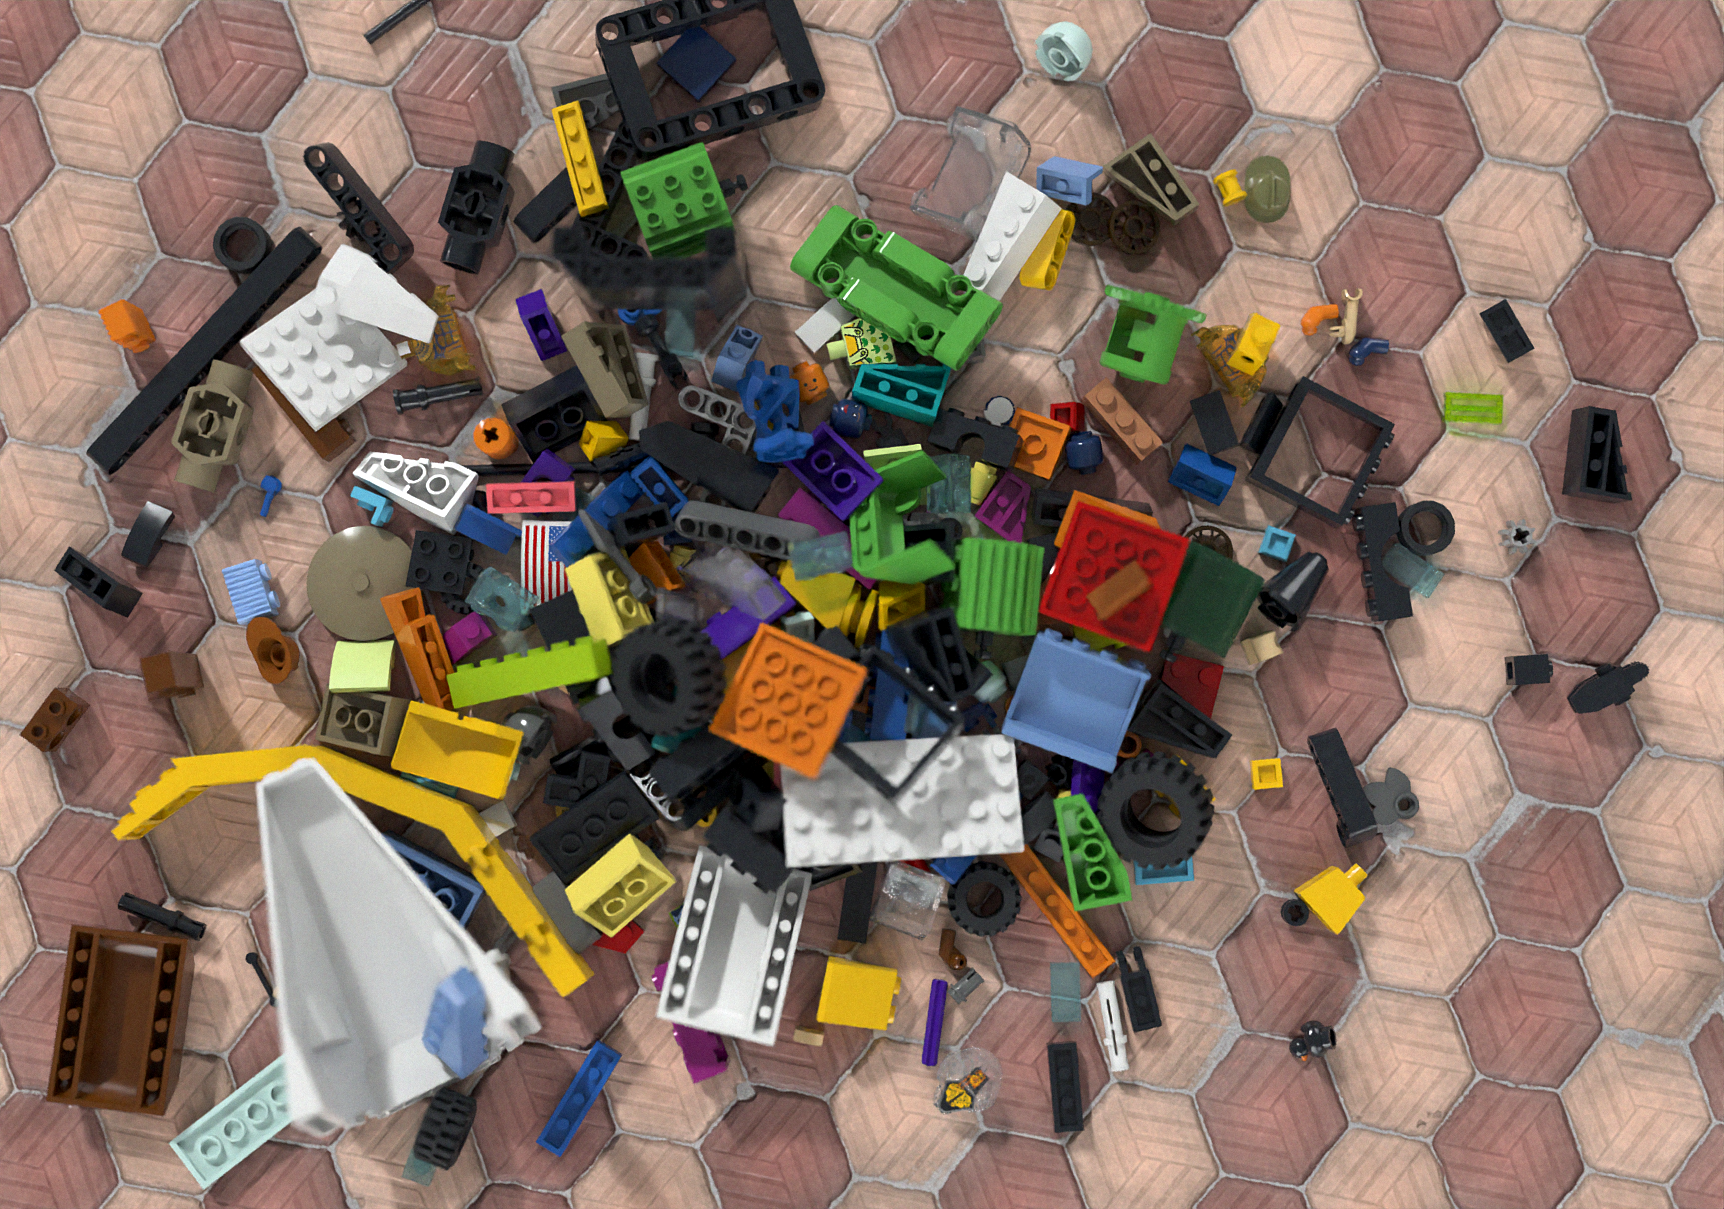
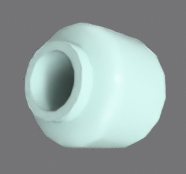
(994, 687)

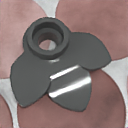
(1387, 796)

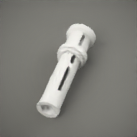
(646, 366)

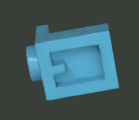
(371, 500)

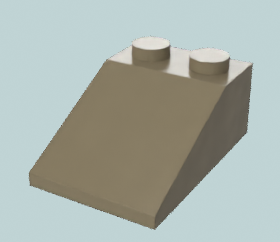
(362, 721)

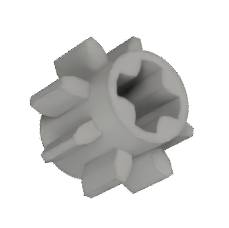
(1525, 539)

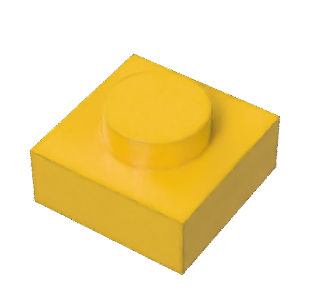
(1266, 773)

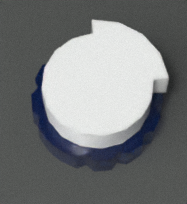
(999, 411)

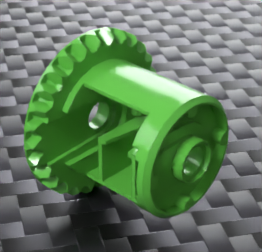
(1156, 340)

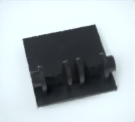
(439, 562)

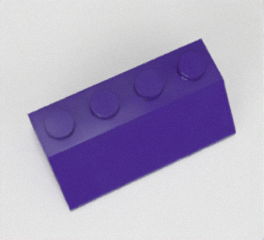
(737, 627)

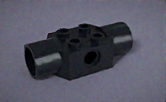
(476, 207)

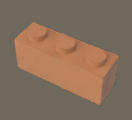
(1121, 421)

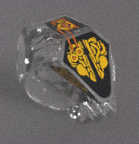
(968, 1081)

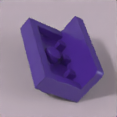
(1089, 782)

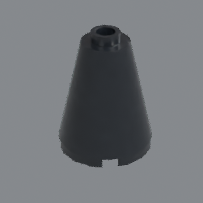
(1290, 593)

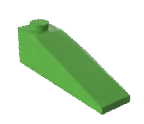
(1091, 863)

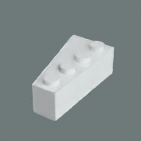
(1009, 235)

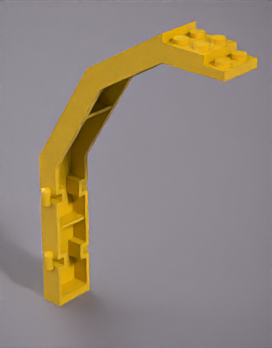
(454, 817)

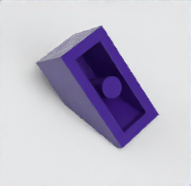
(541, 325)

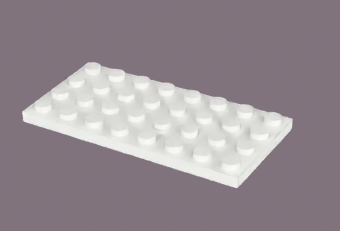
(956, 808)

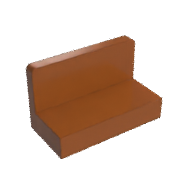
(1119, 590)

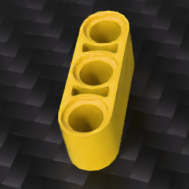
(1047, 258)

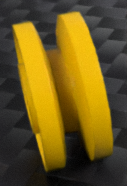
(859, 615)

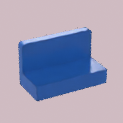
(1203, 474)
(486, 529)

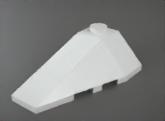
(363, 291)
(423, 487)

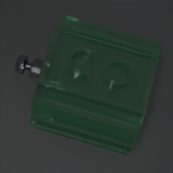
(1208, 602)

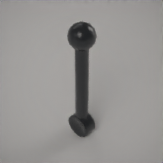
(252, 958)

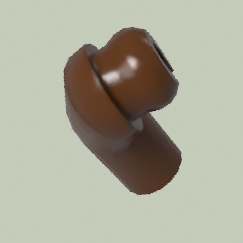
(949, 953)

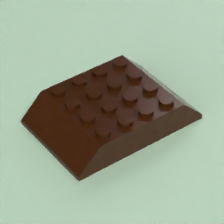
(121, 1020)

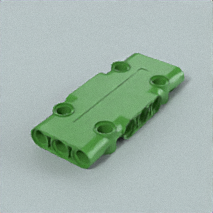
(896, 287)

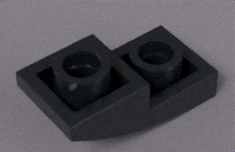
(145, 536)

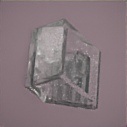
(907, 900)

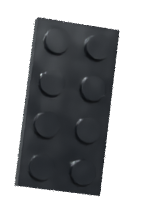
(594, 826)

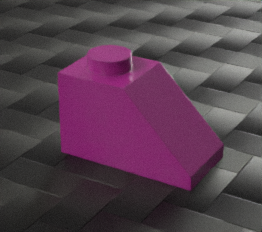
(467, 636)

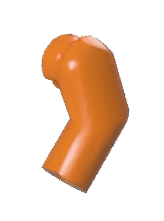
(1315, 315)

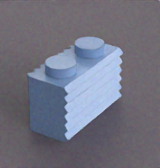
(251, 591)

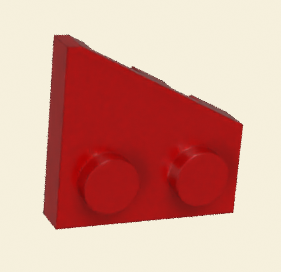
(1193, 681)

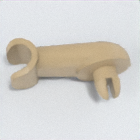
(1348, 327)

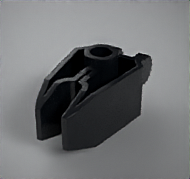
(1607, 686)

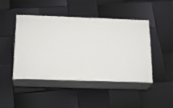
(824, 325)

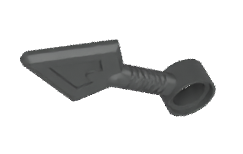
(640, 585)

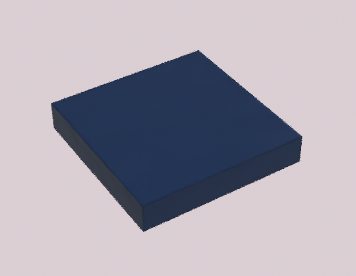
(696, 62)

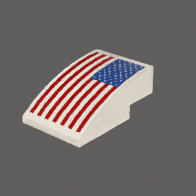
(540, 567)

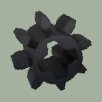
(1060, 771)

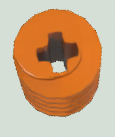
(499, 449)

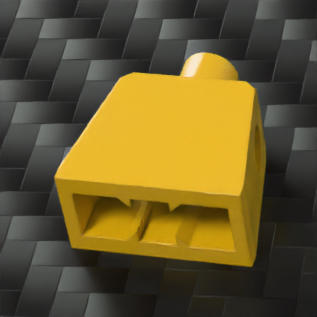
(1333, 895)

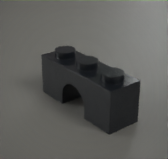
(953, 430)
(626, 743)

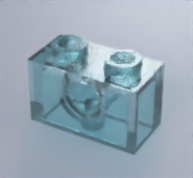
(517, 599)

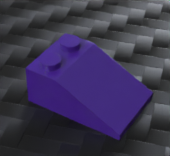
(835, 472)

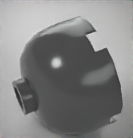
(535, 724)

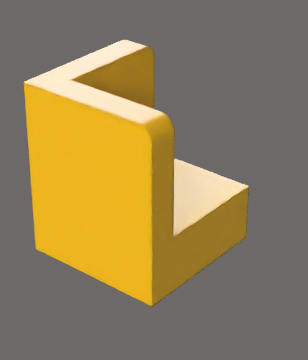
(602, 438)

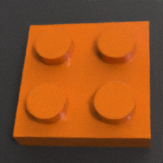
(1042, 443)

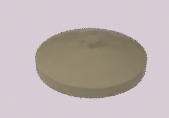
(351, 577)

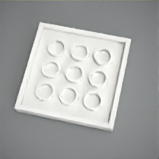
(322, 359)

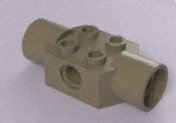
(213, 425)

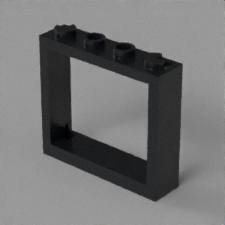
(1358, 488)
(928, 697)

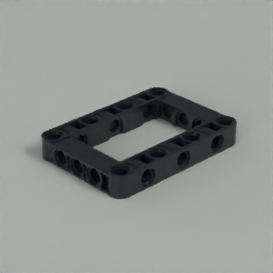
(724, 117)

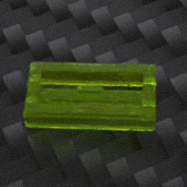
(1448, 407)

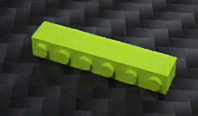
(530, 673)

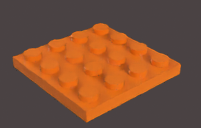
(788, 701)

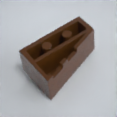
(171, 675)

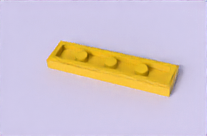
(580, 158)

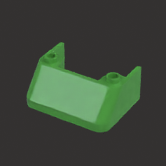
(879, 530)

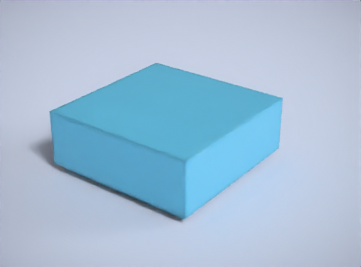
(1276, 543)

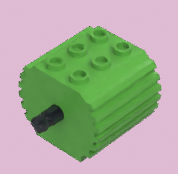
(679, 200)
(994, 589)

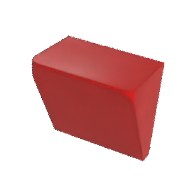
(1070, 414)

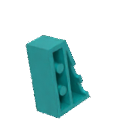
(902, 390)

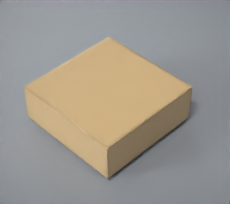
(808, 1036)

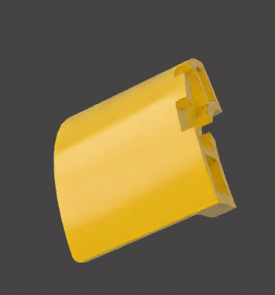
(455, 751)

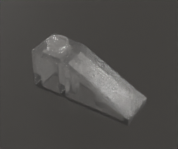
(676, 605)

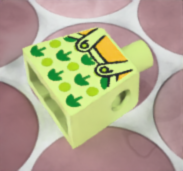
(862, 345)

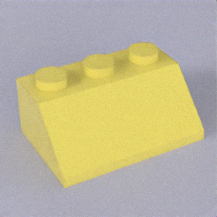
(606, 598)
(619, 886)

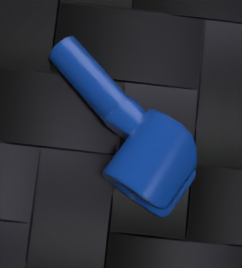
(273, 487)

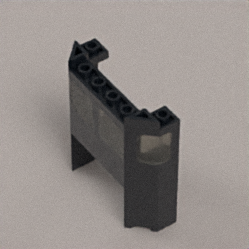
(654, 283)

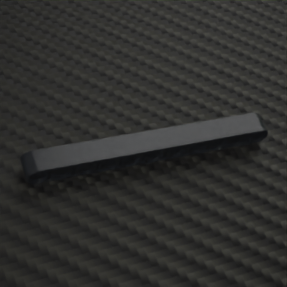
(209, 343)

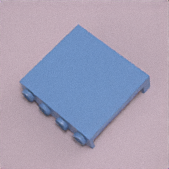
(1075, 699)

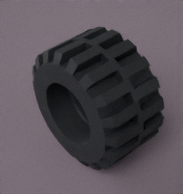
(1002, 916)
(445, 1128)

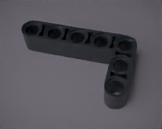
(609, 171)
(372, 208)
(693, 807)

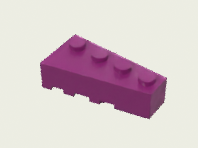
(807, 509)
(702, 1049)

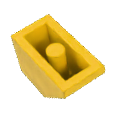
(899, 601)

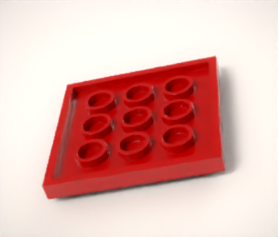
(1097, 549)

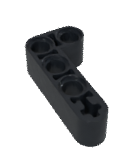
(1343, 787)

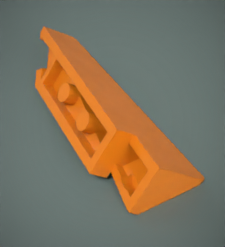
(421, 646)

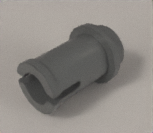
(965, 986)

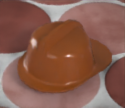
(272, 651)

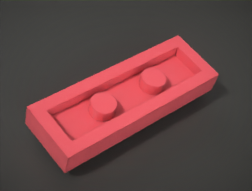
(531, 497)

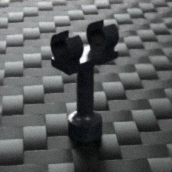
(670, 364)

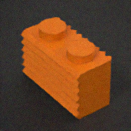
(127, 325)

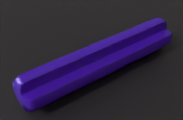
(934, 1022)

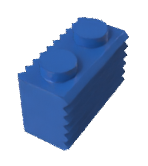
(658, 485)

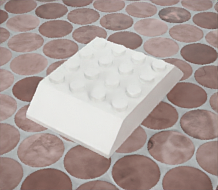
(733, 951)

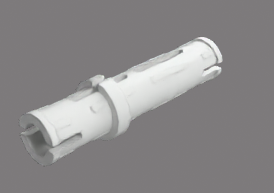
(1118, 1060)

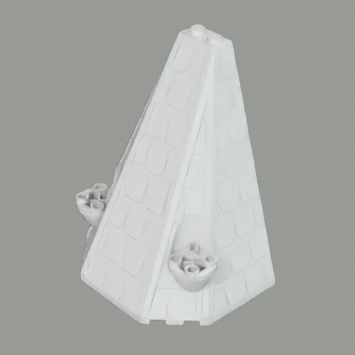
(361, 959)

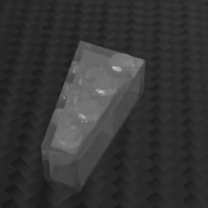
(732, 578)

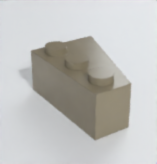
(1153, 180)
(608, 367)

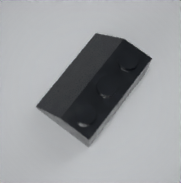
(553, 413)

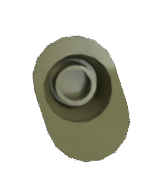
(1267, 189)

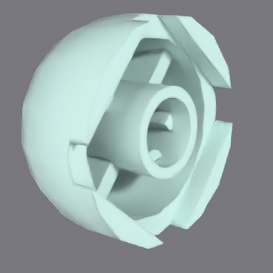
(1064, 50)

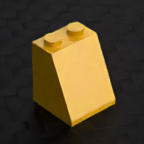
(822, 597)
(858, 994)

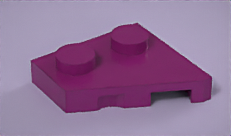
(1006, 508)

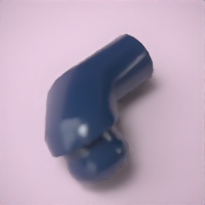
(1365, 347)

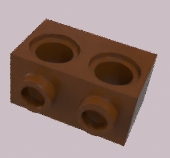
(54, 719)

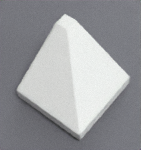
(498, 818)

